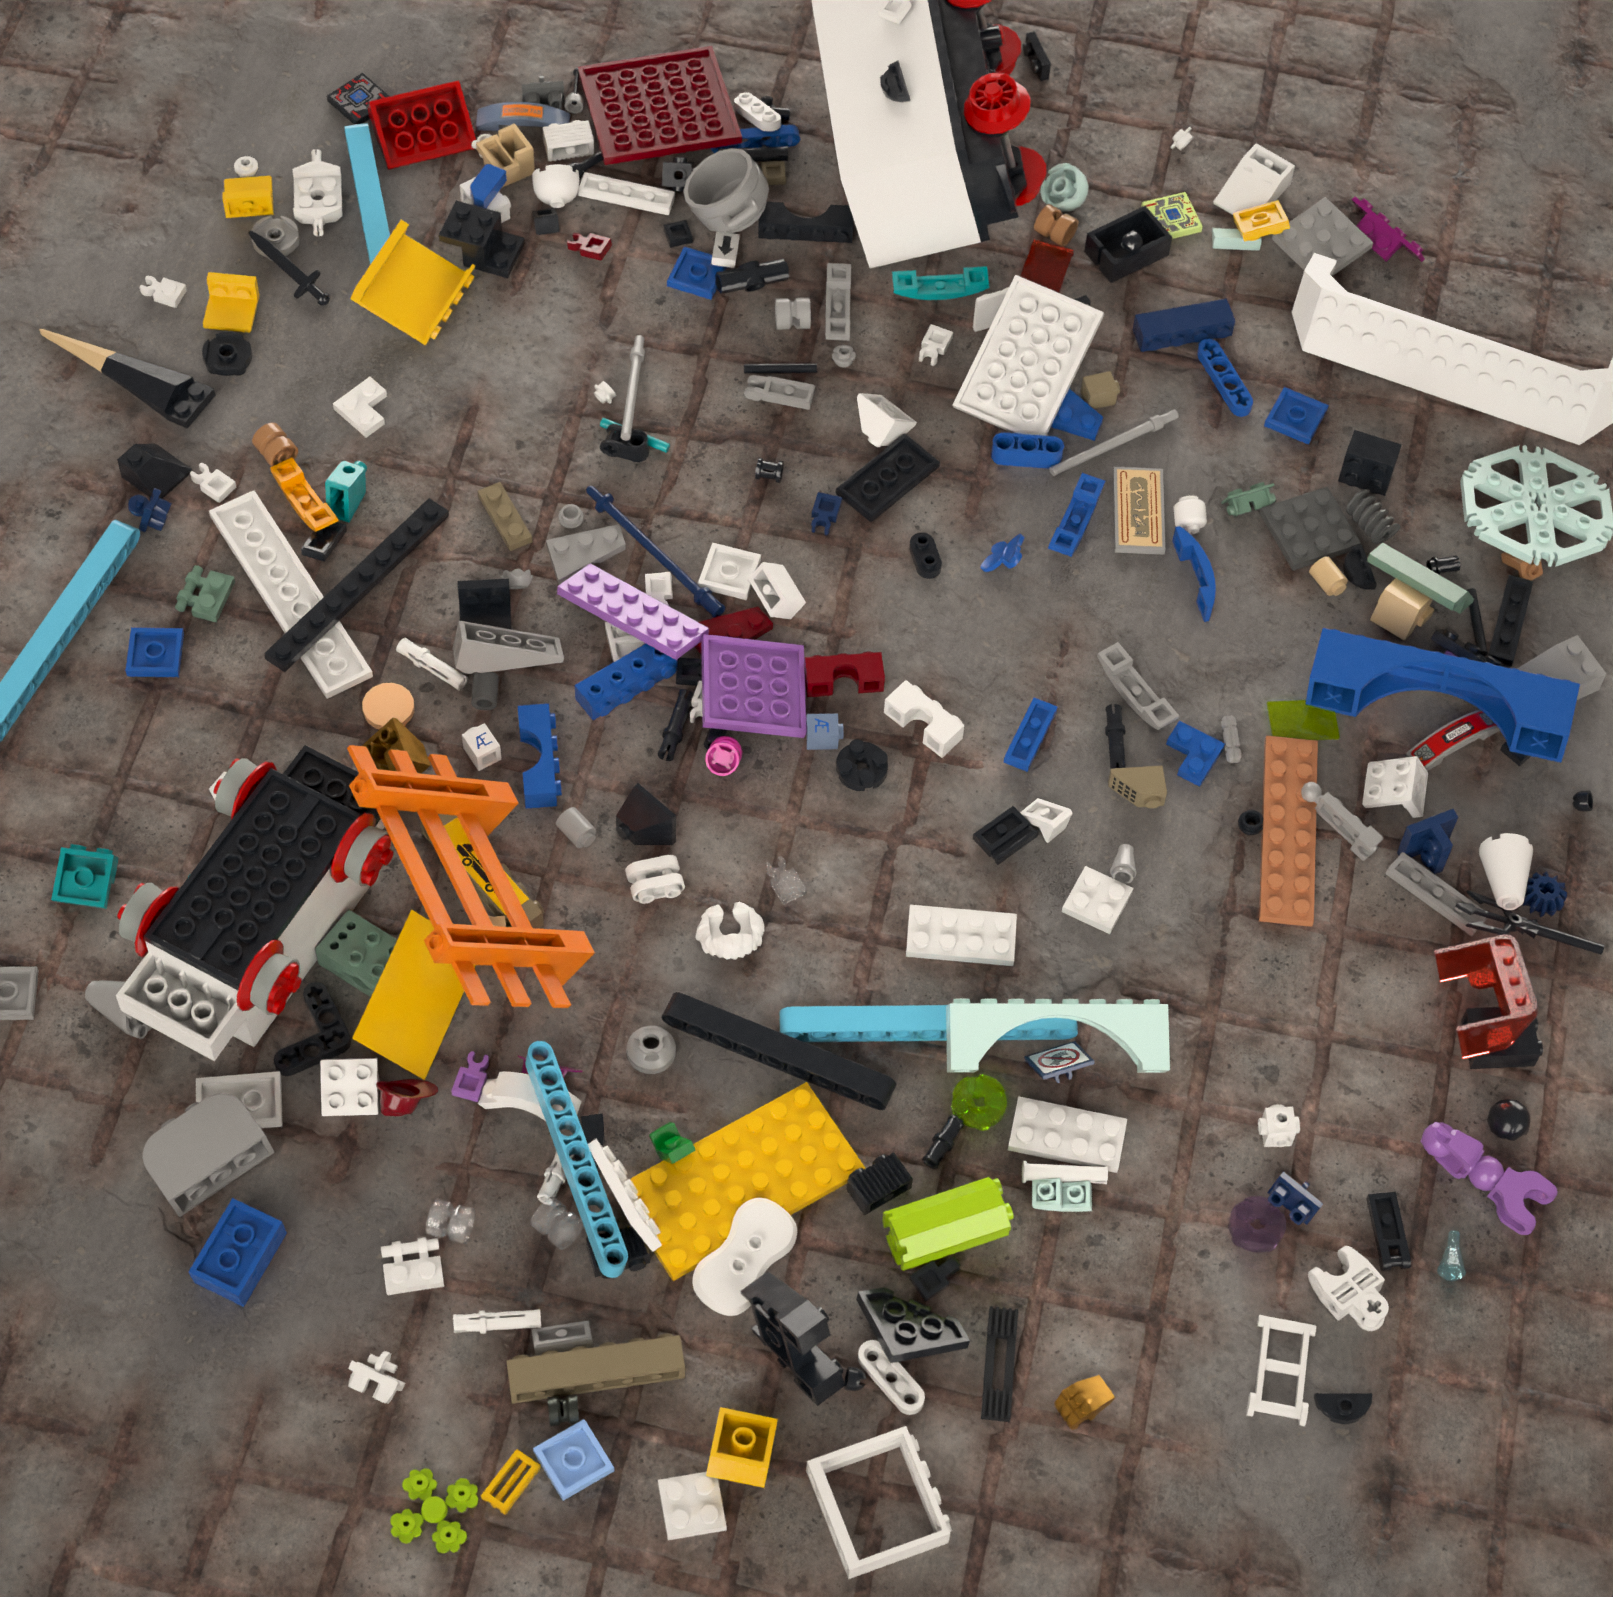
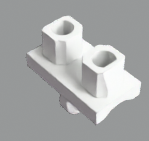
(386, 1385)

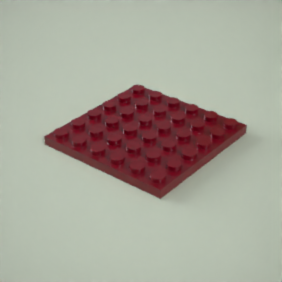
(659, 105)

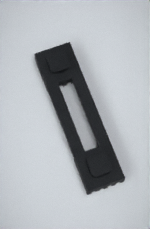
(997, 1403)

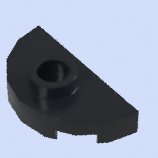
(893, 84)
(1358, 569)
(1343, 1407)

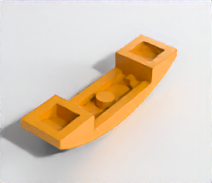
(302, 496)

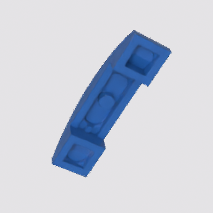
(1077, 515)
(1189, 549)

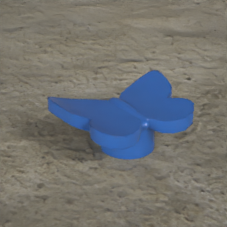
(1004, 553)

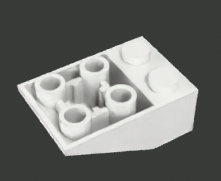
(1255, 181)

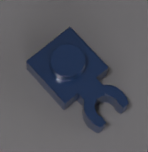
(825, 511)

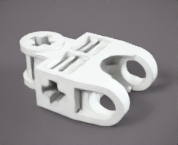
(1352, 1292)

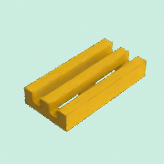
(496, 1501)

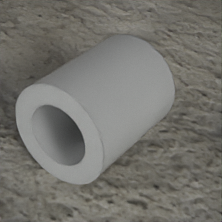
(576, 828)

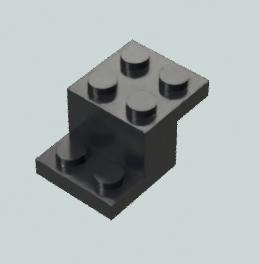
(481, 239)

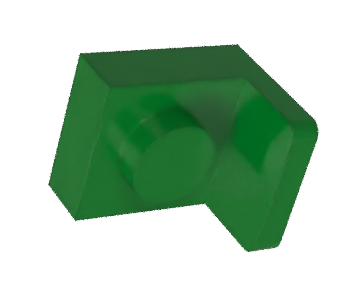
(670, 1144)

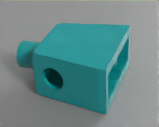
(346, 489)

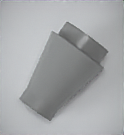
(1124, 866)

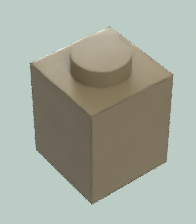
(1100, 390)

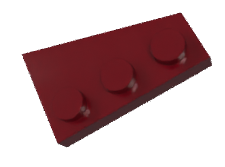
(742, 624)

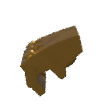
(1083, 1400)

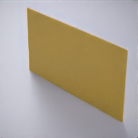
(410, 1002)

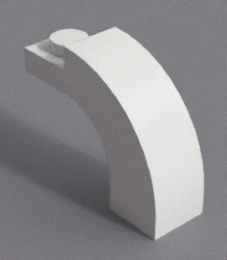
(516, 1091)

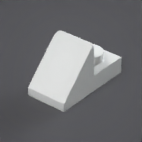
(1048, 817)

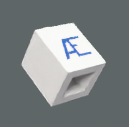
(481, 746)

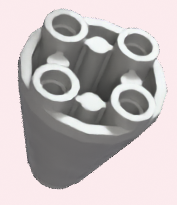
(103, 998)

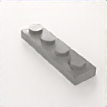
(1432, 891)

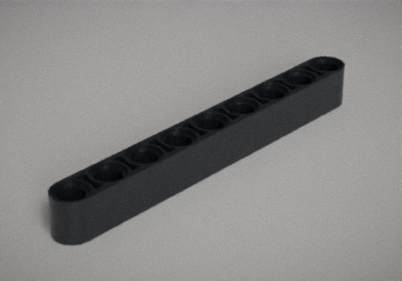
(779, 1051)

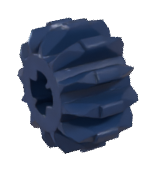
(1544, 894)

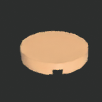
(388, 702)

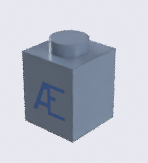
(823, 731)

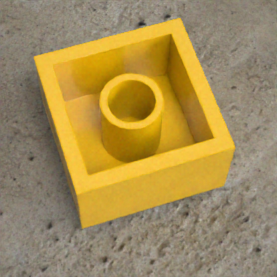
(742, 1447)

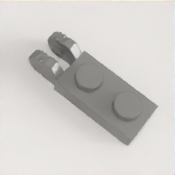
(780, 391)

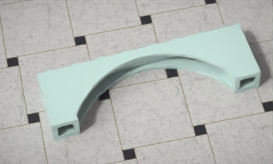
(1136, 1027)

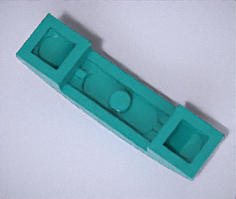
(940, 286)

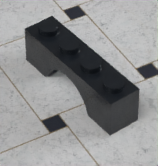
(831, 226)

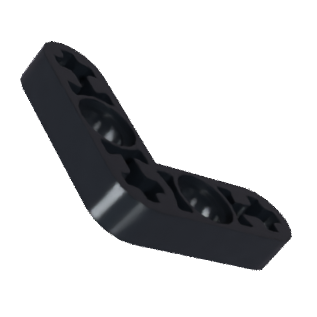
(326, 1033)

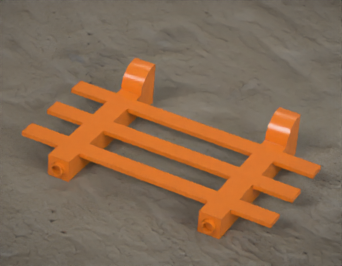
(480, 809)

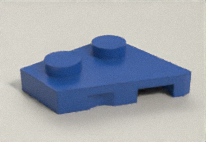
(1077, 417)

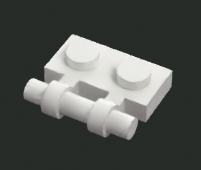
(412, 1274)

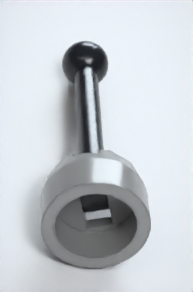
(574, 97)

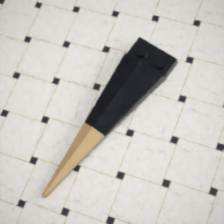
(164, 390)

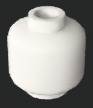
(1190, 514)

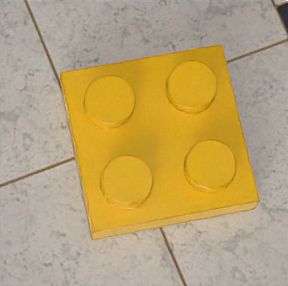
(1261, 221)

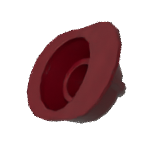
(403, 1095)

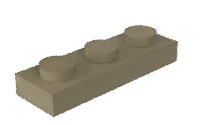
(505, 516)

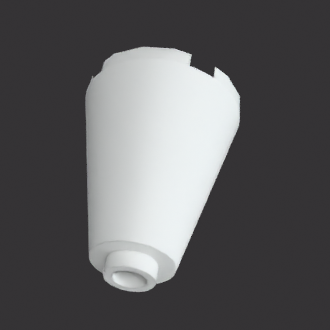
(1507, 868)

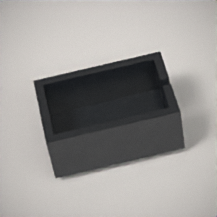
(1105, 246)

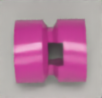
(723, 756)

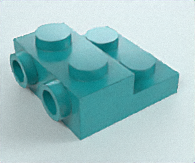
(84, 876)

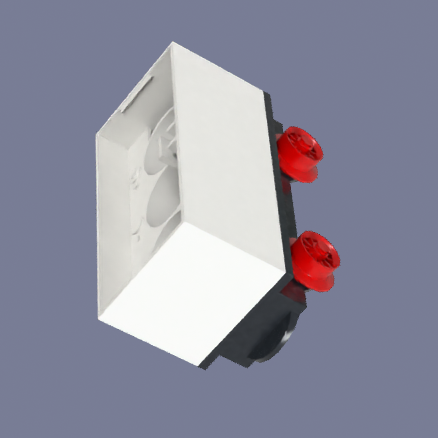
(934, 166)

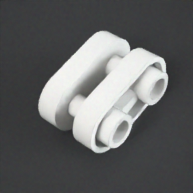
(655, 878)

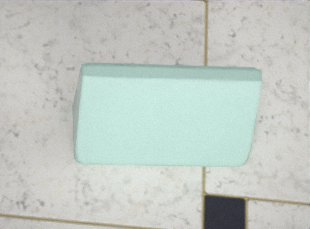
(1232, 239)

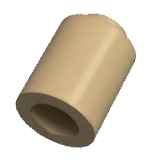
(1328, 576)

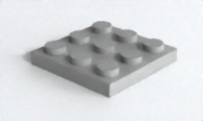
(1324, 232)

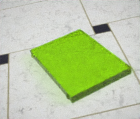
(1302, 721)

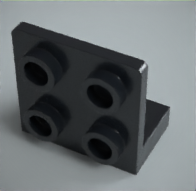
(485, 602)

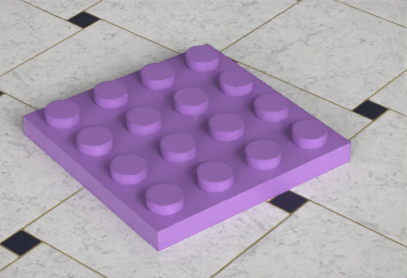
(753, 686)

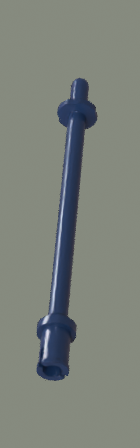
(702, 596)

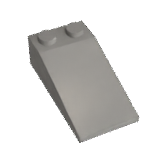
(496, 649)
(1569, 661)

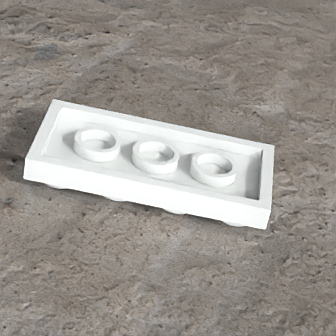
(961, 935)
(1067, 1134)
(626, 1194)

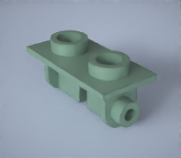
(1258, 495)

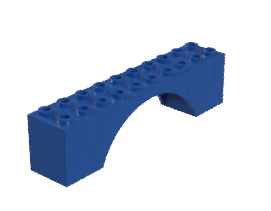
(1525, 706)

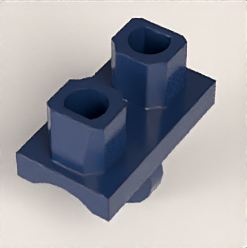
(153, 512)
(1294, 1198)

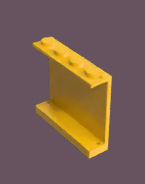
(411, 286)

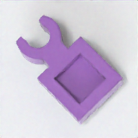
(471, 1079)

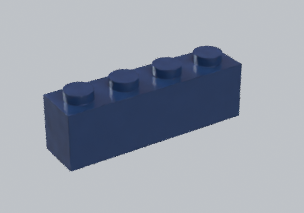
(1183, 325)

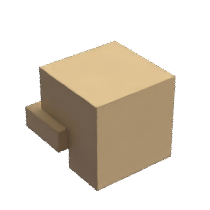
(509, 152)
(1401, 609)

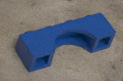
(540, 782)

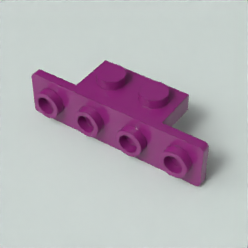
(1384, 237)

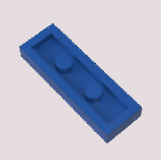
(1030, 734)

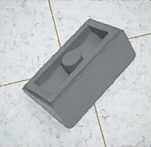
(562, 1337)

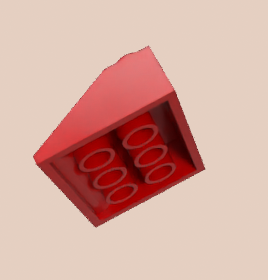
(422, 124)

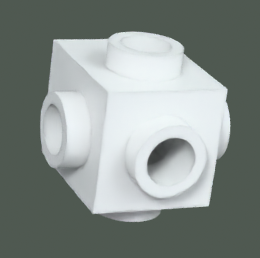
(1278, 1126)

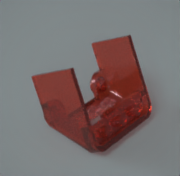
(1490, 964)

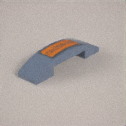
(519, 113)

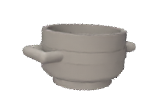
(727, 191)

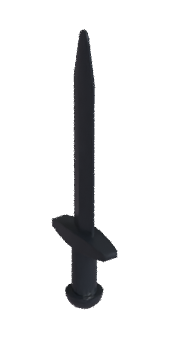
(305, 282)

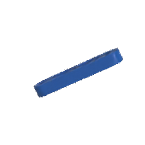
(787, 135)
(1228, 376)

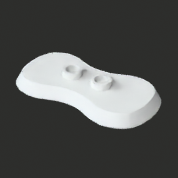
(757, 1239)

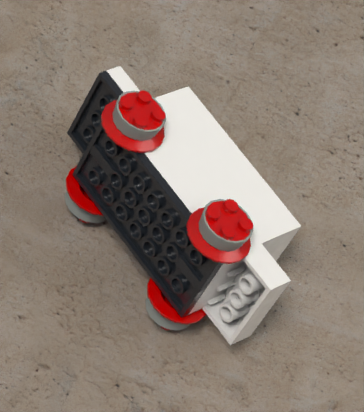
(256, 905)

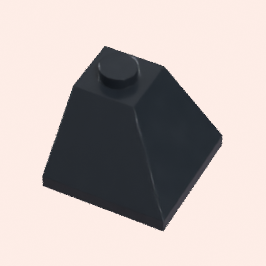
(152, 467)
(645, 819)

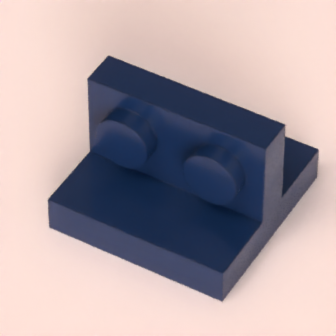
(1430, 840)

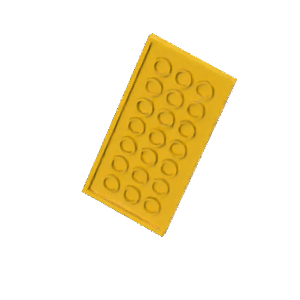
(776, 1153)

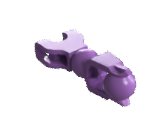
(1463, 1157)

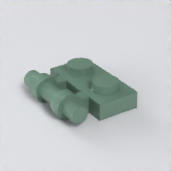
(212, 597)

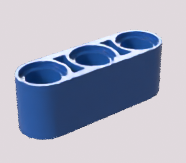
(1027, 450)

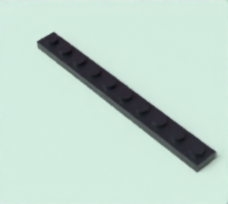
(356, 585)

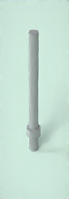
(637, 357)
(1153, 424)

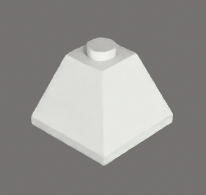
(882, 419)

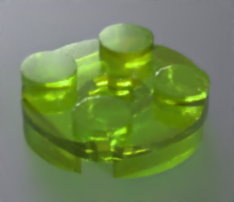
(976, 1087)

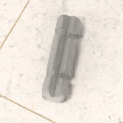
(1231, 739)

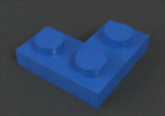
(1200, 749)

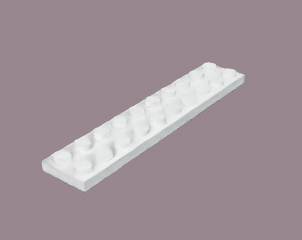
(287, 589)

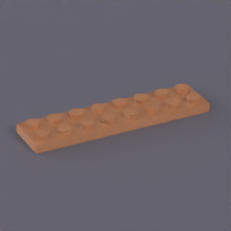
(1288, 832)

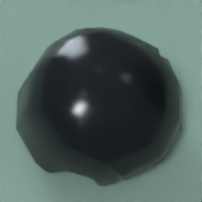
(1509, 1119)

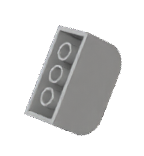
(204, 1150)

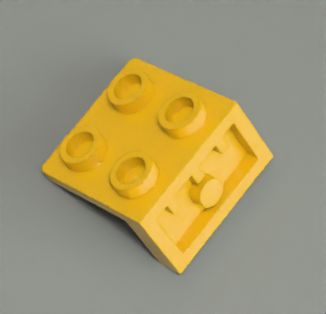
(248, 196)
(231, 302)

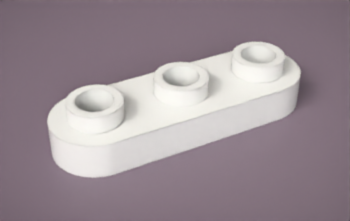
(757, 112)
(897, 1391)

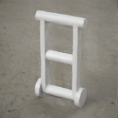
(1255, 1403)

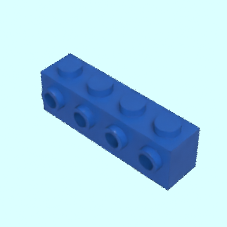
(623, 680)

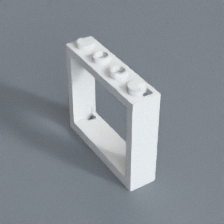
(920, 1473)

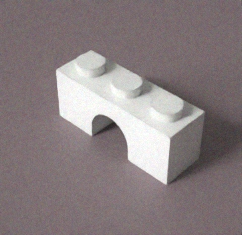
(911, 704)

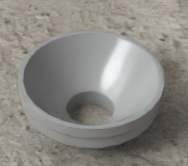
(651, 1060)

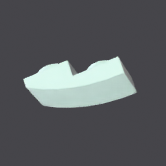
(1059, 1196)

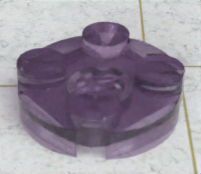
(1249, 1238)

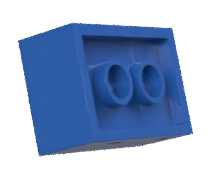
(238, 1252)

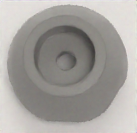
(517, 578)

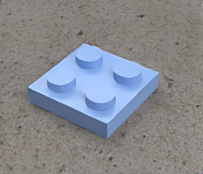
(573, 1459)

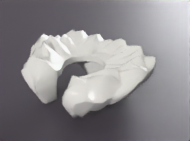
(730, 945)

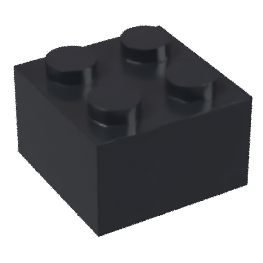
(1369, 462)

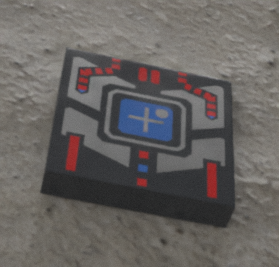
(354, 97)

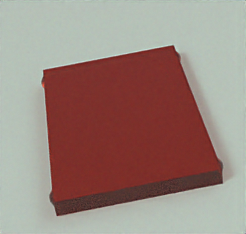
(1047, 265)

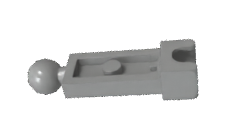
(1363, 839)

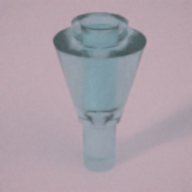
(1452, 1264)

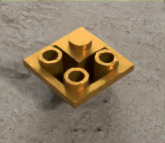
(396, 737)

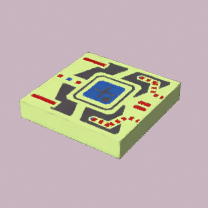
(1175, 214)

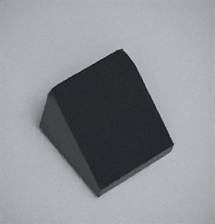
(545, 221)

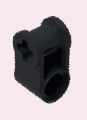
(634, 449)

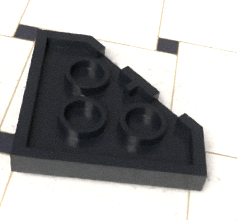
(910, 1327)

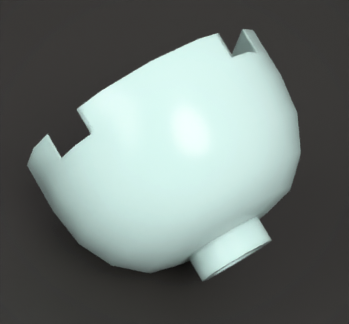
(1065, 187)

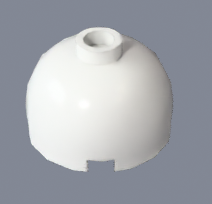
(556, 185)

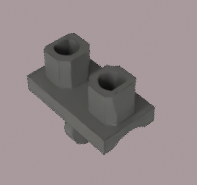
(544, 92)

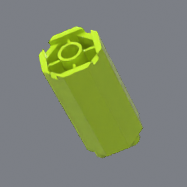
(947, 1223)

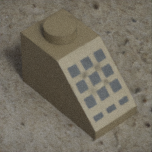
(1140, 785)

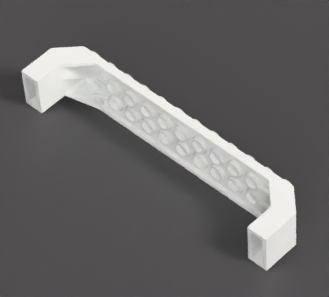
(1449, 360)

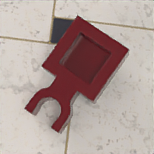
(592, 247)

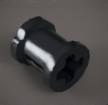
(777, 469)

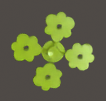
(434, 1510)

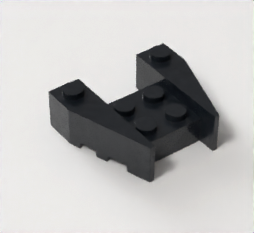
(792, 1330)

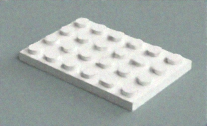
(1028, 359)

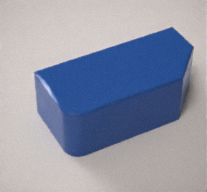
(487, 185)

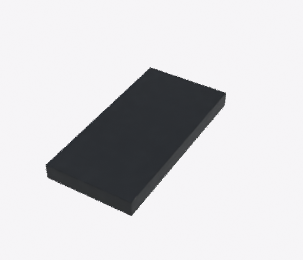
(887, 477)

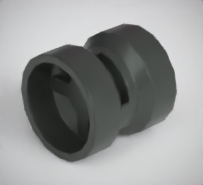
(570, 1409)

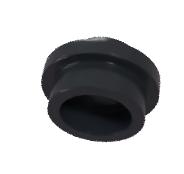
(1250, 816)

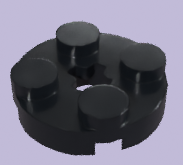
(227, 365)
(866, 753)

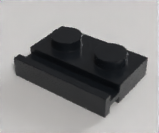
(1005, 835)

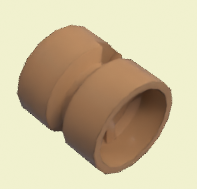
(1057, 226)
(274, 444)

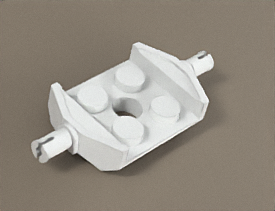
(313, 180)

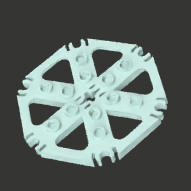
(1520, 508)

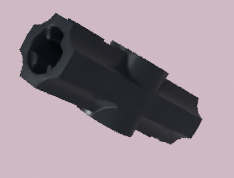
(751, 276)

